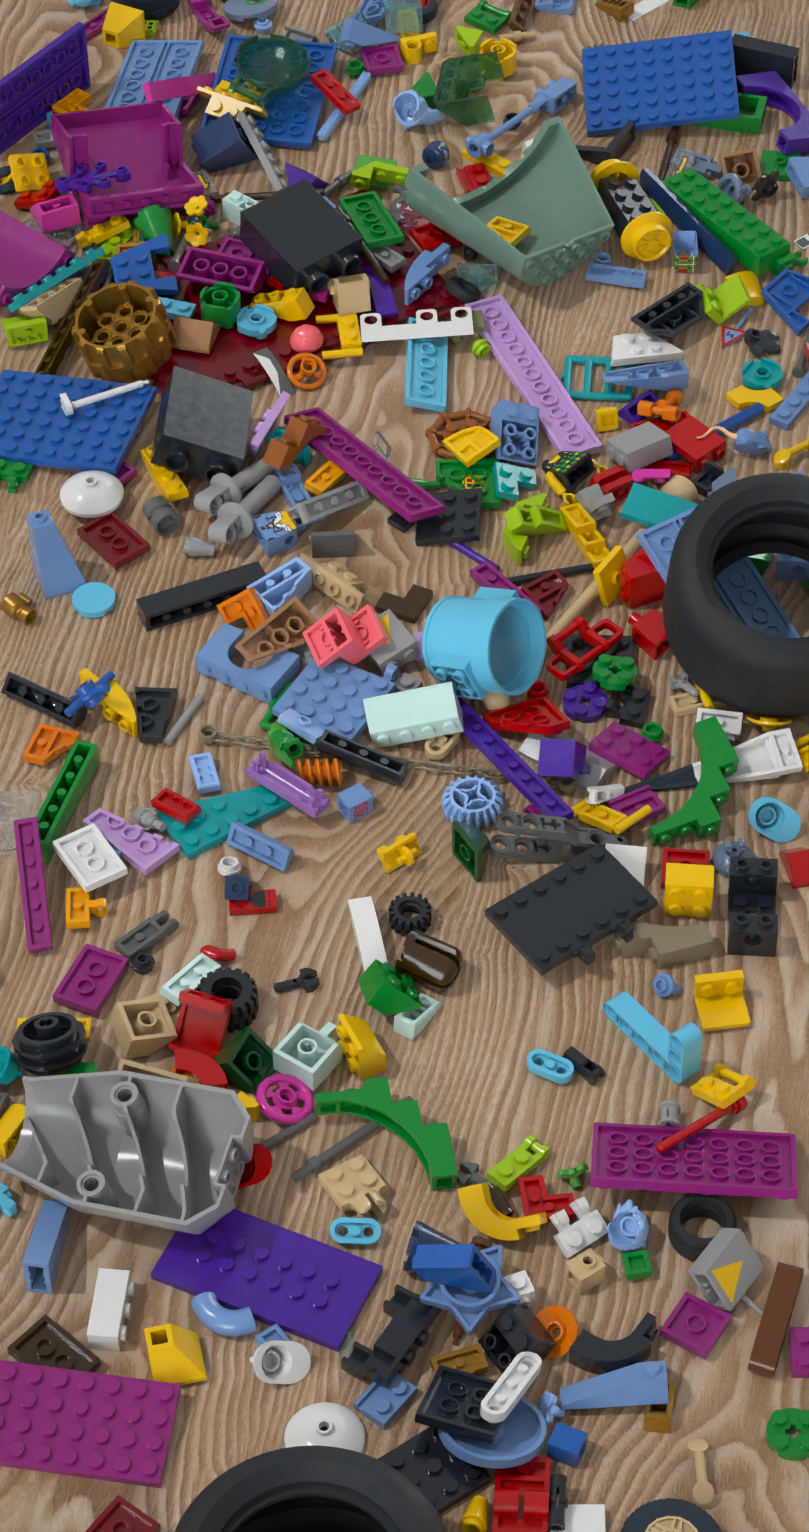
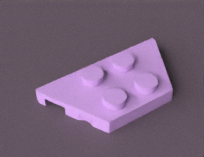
(266, 427)

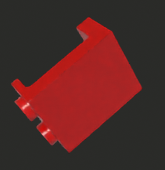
(696, 450)
(201, 1022)

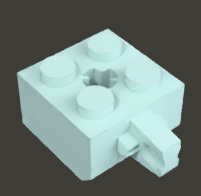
(308, 1054)

